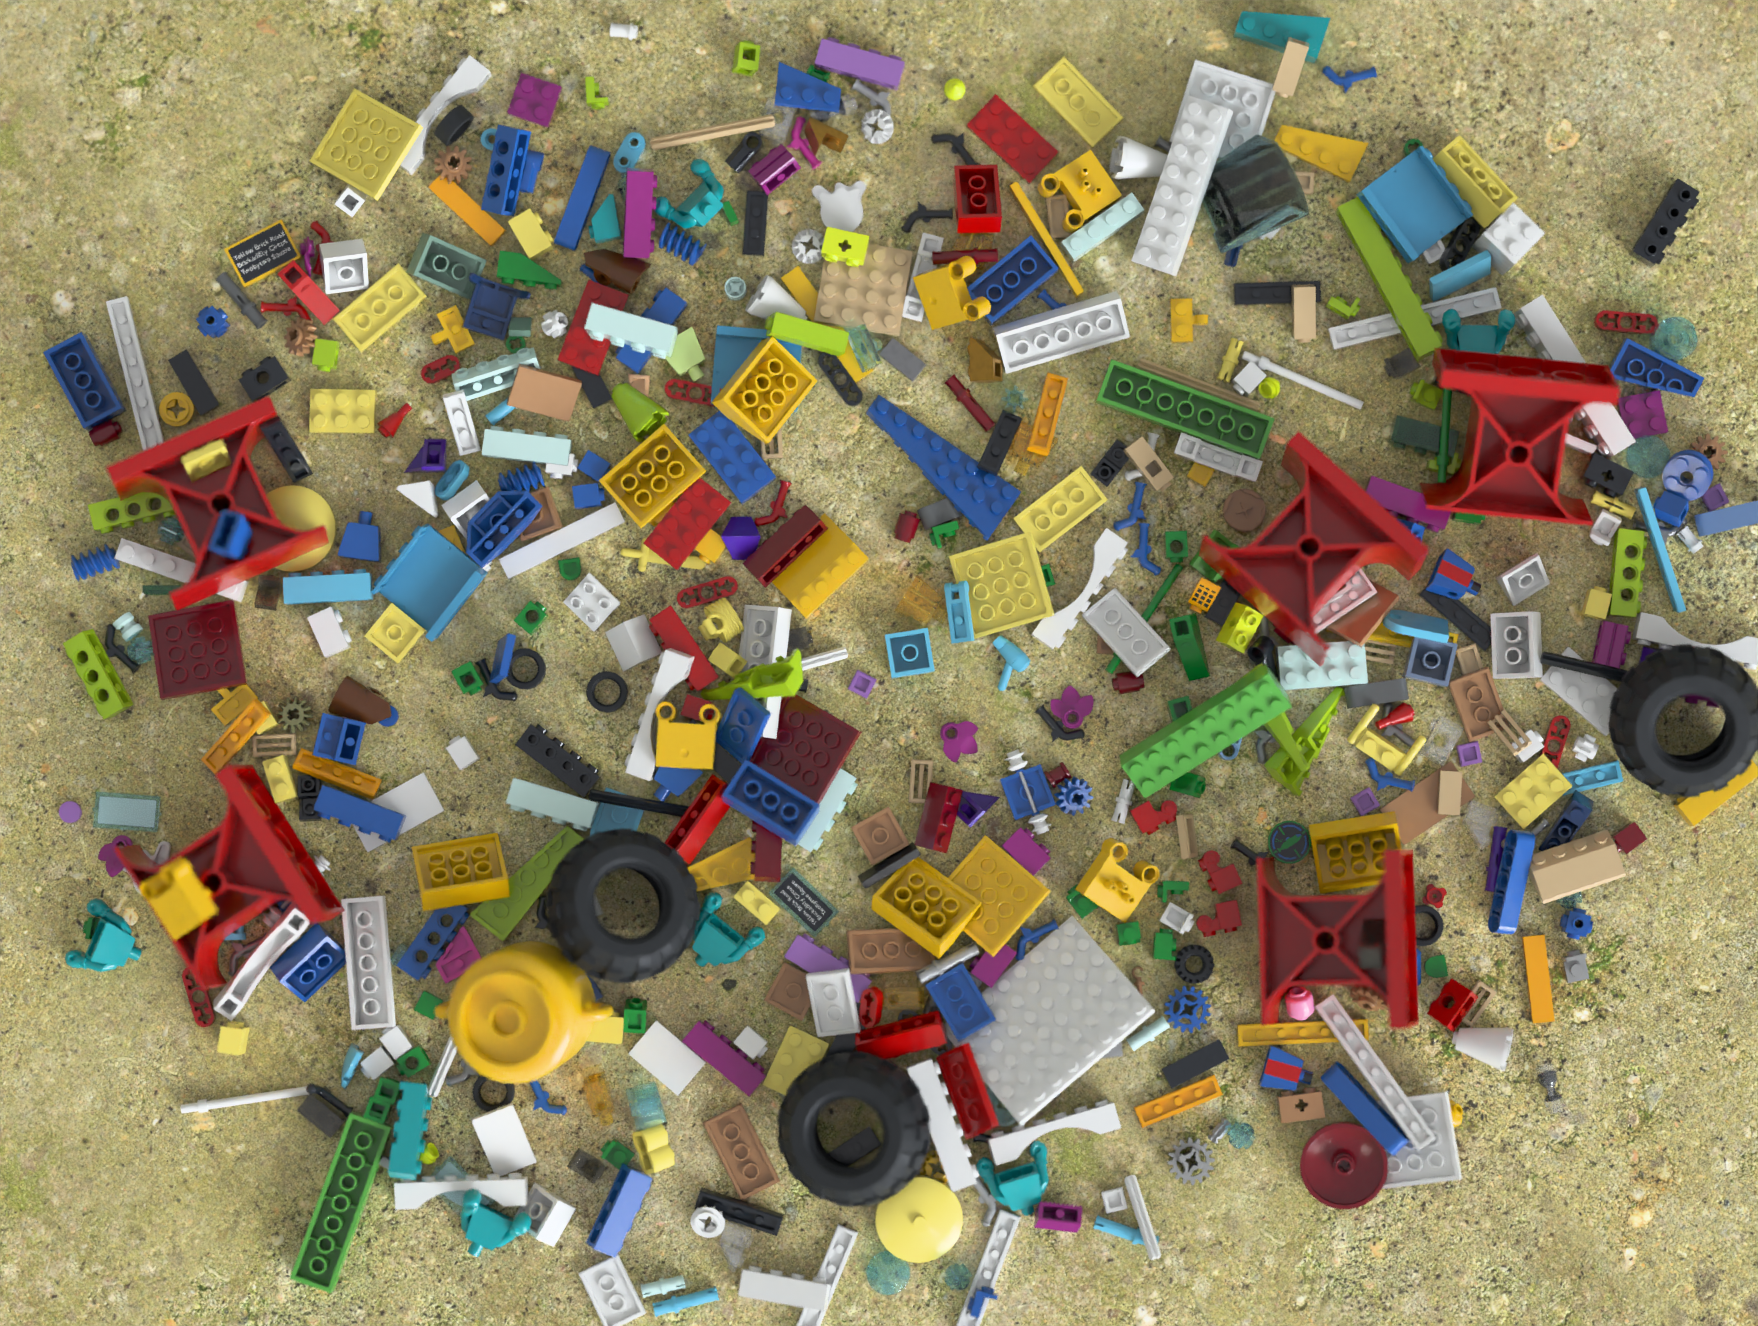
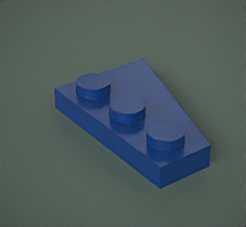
(805, 91)

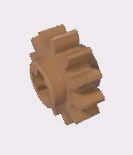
(457, 158)
(300, 337)
(1712, 446)
(1367, 998)

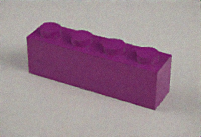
(638, 213)
(1406, 503)
(724, 1058)

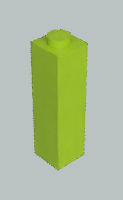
(806, 333)

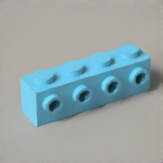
(327, 588)

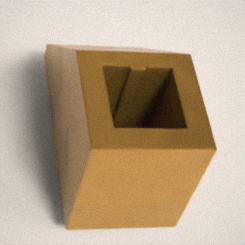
(984, 363)

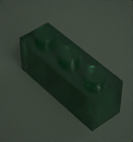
(1420, 436)

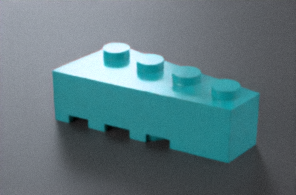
(1274, 29)
(409, 1131)

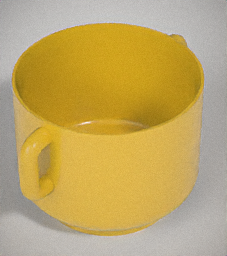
(521, 1012)

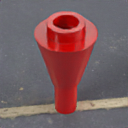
(390, 424)
(1401, 714)

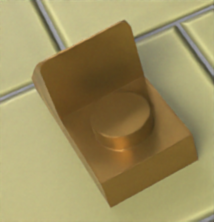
(820, 133)

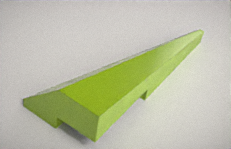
(761, 681)
(1281, 730)
(1311, 737)

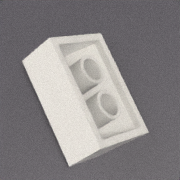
(1516, 645)

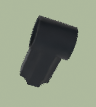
(743, 154)
(1261, 652)

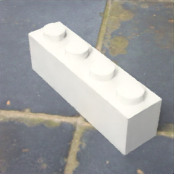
(784, 1289)

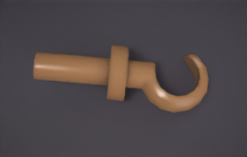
(1138, 983)

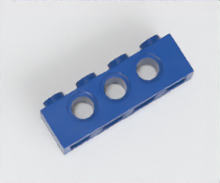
(505, 170)
(409, 961)

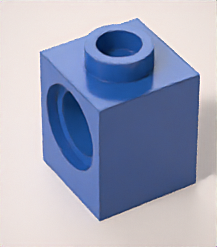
(594, 466)
(588, 496)

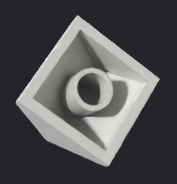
(422, 494)
(1523, 579)
(633, 642)

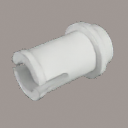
(624, 30)
(1690, 540)

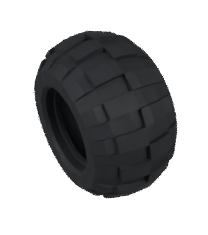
(1656, 683)
(584, 937)
(893, 1099)

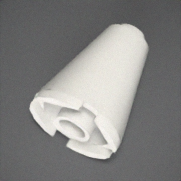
(1135, 160)
(773, 298)
(1485, 1044)

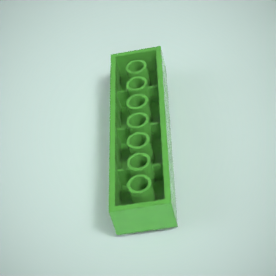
(1184, 410)
(1205, 731)
(341, 1202)

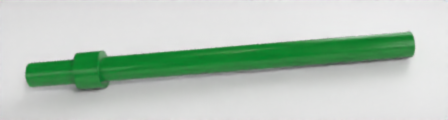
(1443, 459)
(1150, 609)

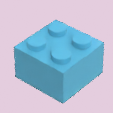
(909, 653)

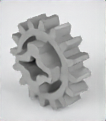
(1187, 1171)

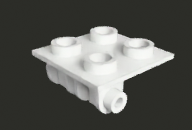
(592, 602)

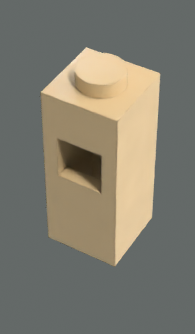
(1290, 67)
(1303, 312)
(1149, 464)

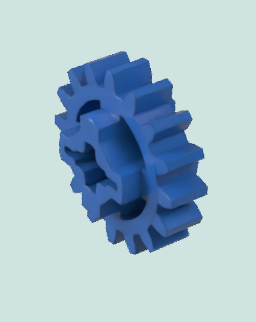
(1200, 1001)

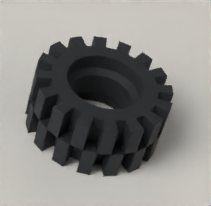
(1194, 950)

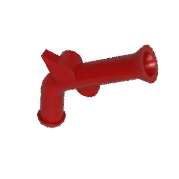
(325, 239)
(286, 308)
(777, 507)

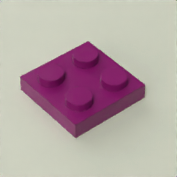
(534, 100)
(1643, 414)

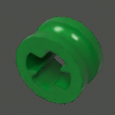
(1410, 142)
(508, 345)

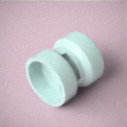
(735, 288)
(127, 626)

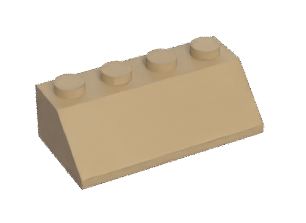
(1575, 866)

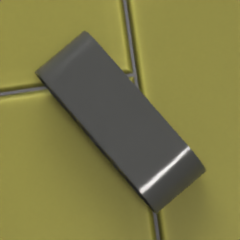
(1376, 693)

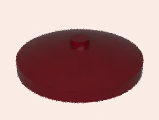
(1343, 1165)

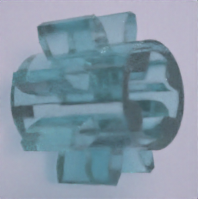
(1014, 392)
(170, 531)
(140, 650)
(1570, 901)
(1241, 1135)
(957, 1277)

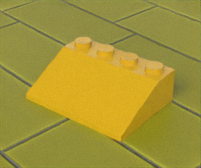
(765, 390)
(652, 476)
(820, 569)
(1352, 850)
(460, 871)
(925, 906)

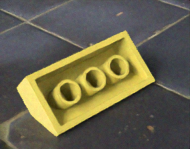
(1475, 181)

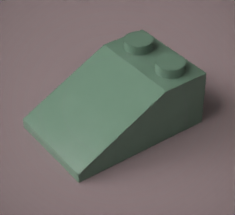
(445, 265)

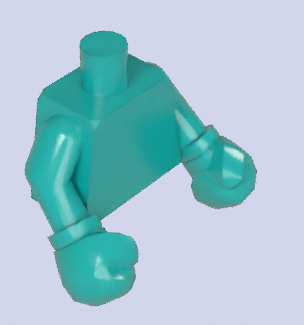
(700, 204)
(1477, 337)
(717, 940)
(110, 943)
(1021, 1185)
(488, 1226)

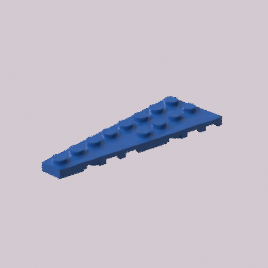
(974, 492)

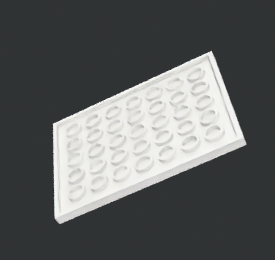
(1052, 1019)

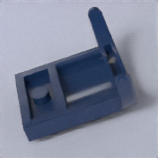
(491, 307)

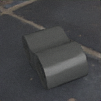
(938, 513)

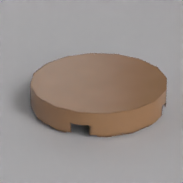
(1244, 510)

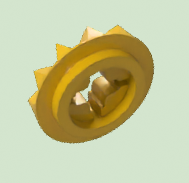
(170, 402)
(926, 1169)

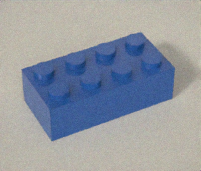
(1013, 278)
(84, 381)
(732, 457)
(770, 803)

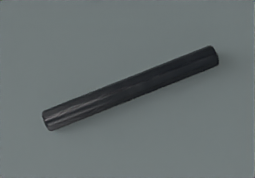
(1582, 666)
(637, 803)

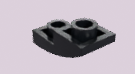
(1111, 463)
(308, 792)

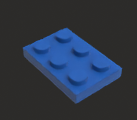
(742, 725)
(960, 1002)

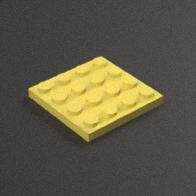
(366, 144)
(1003, 584)

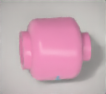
(1299, 1003)

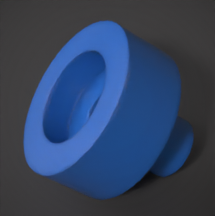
(388, 722)

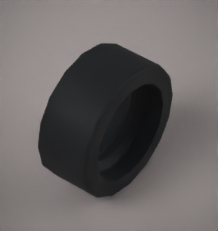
(454, 125)
(539, 676)
(591, 688)
(1438, 925)
(483, 1104)

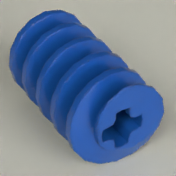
(681, 245)
(521, 479)
(94, 562)

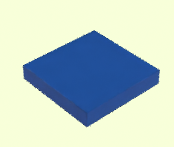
(502, 658)

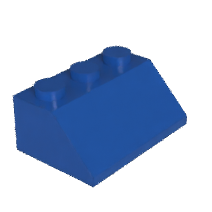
(310, 962)

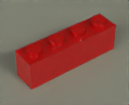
(677, 637)
(699, 820)
(903, 1036)

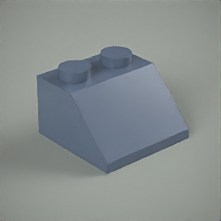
(1430, 661)

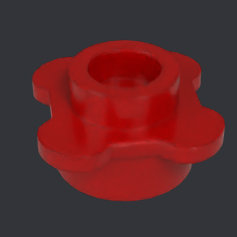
(1440, 893)

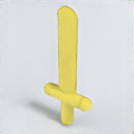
(647, 555)

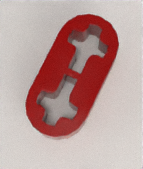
(438, 364)
(871, 1007)

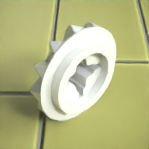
(884, 121)
(799, 250)
(714, 1228)

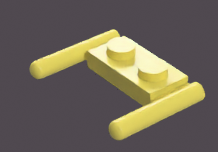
(1379, 747)

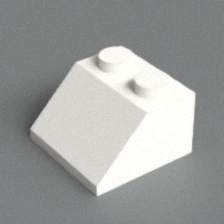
(344, 266)
(466, 505)
(548, 1214)

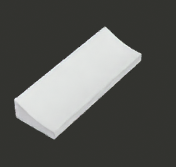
(1061, 332)
(761, 642)
(368, 963)

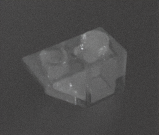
(1478, 823)
(733, 1242)

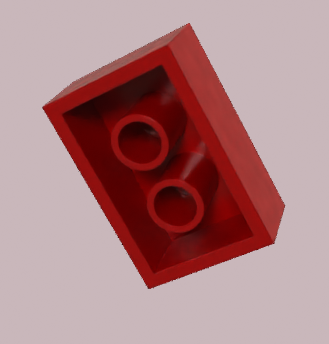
(977, 198)

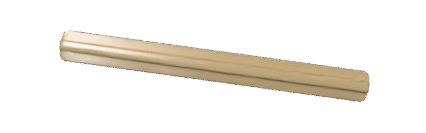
(712, 132)
(1197, 384)

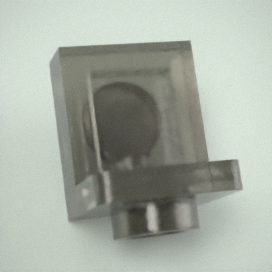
(1401, 364)
(268, 592)
(799, 639)
(586, 1165)

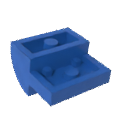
(338, 739)

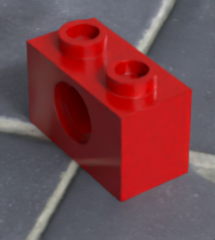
(1452, 1016)

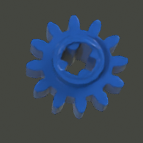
(1081, 795)

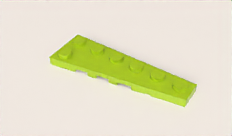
(525, 886)

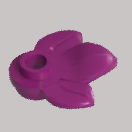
(308, 251)
(1072, 704)
(962, 740)
(107, 853)

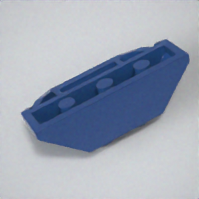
(499, 524)

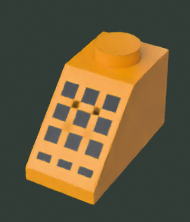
(1203, 596)

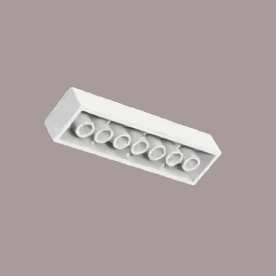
(1182, 185)
(1552, 342)

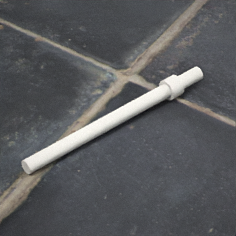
(1264, 363)
(204, 1105)

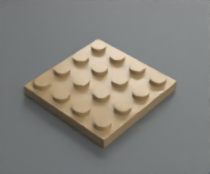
(865, 293)

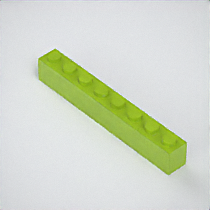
(1389, 279)

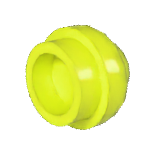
(954, 89)
(1269, 387)
(430, 1154)

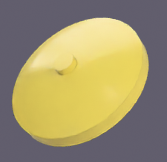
(303, 510)
(920, 1220)

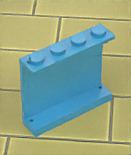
(1415, 204)
(733, 348)
(430, 580)

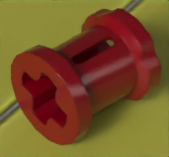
(1057, 775)

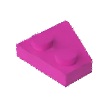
(458, 956)

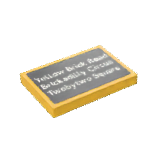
(263, 253)

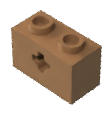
(1312, 1110)

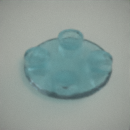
(1648, 456)
(887, 1273)

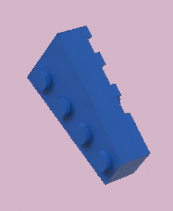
(1646, 368)

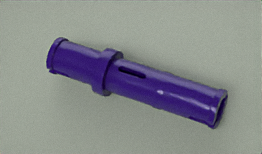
(1495, 858)

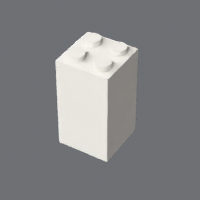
(1509, 238)

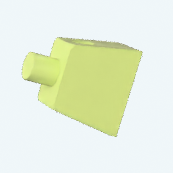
(687, 355)

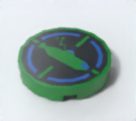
(1289, 842)

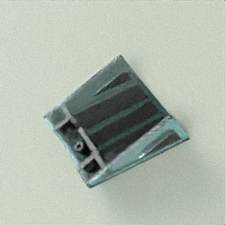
(1252, 193)

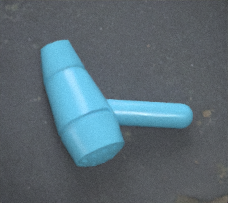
(1014, 658)

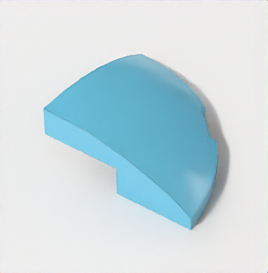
(350, 1062)

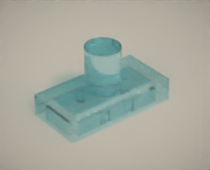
(865, 348)

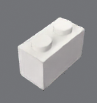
(329, 631)

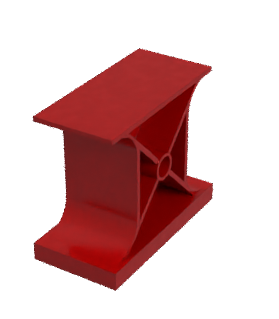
(1516, 433)
(199, 502)
(1314, 547)
(246, 866)
(1297, 948)

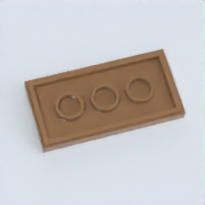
(1418, 809)
(884, 952)
(741, 1151)

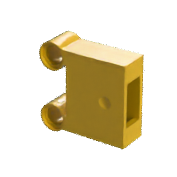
(1085, 187)
(947, 296)
(686, 744)
(1113, 886)
(183, 904)

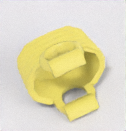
(725, 617)

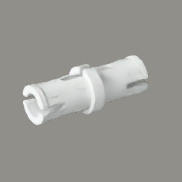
(1123, 801)

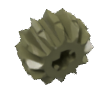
(294, 723)

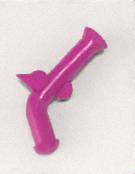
(802, 144)

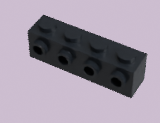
(1664, 223)
(558, 760)

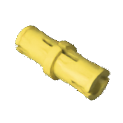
(1230, 360)
(1626, 511)

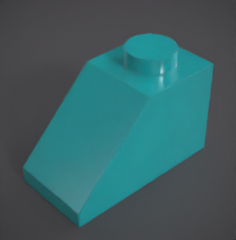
(605, 222)

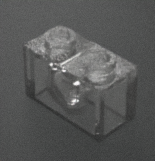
(780, 130)
(1451, 734)

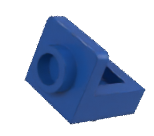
(975, 1303)

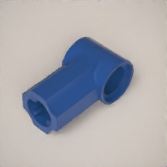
(532, 165)

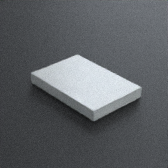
(833, 1002)
(667, 1057)
(504, 1140)
(612, 1292)

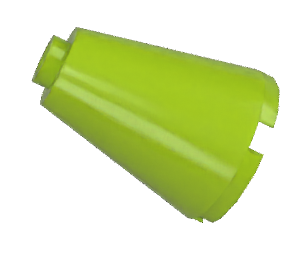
(638, 411)

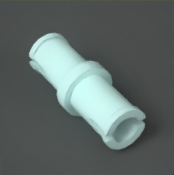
(1148, 1033)
(662, 1286)

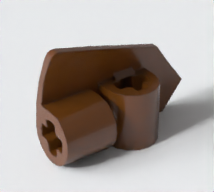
(614, 268)
(359, 702)

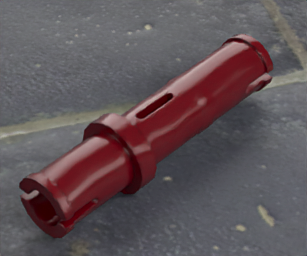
(978, 255)
(968, 401)

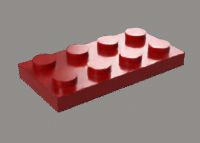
(1012, 139)
(578, 347)
(687, 523)
(967, 1091)

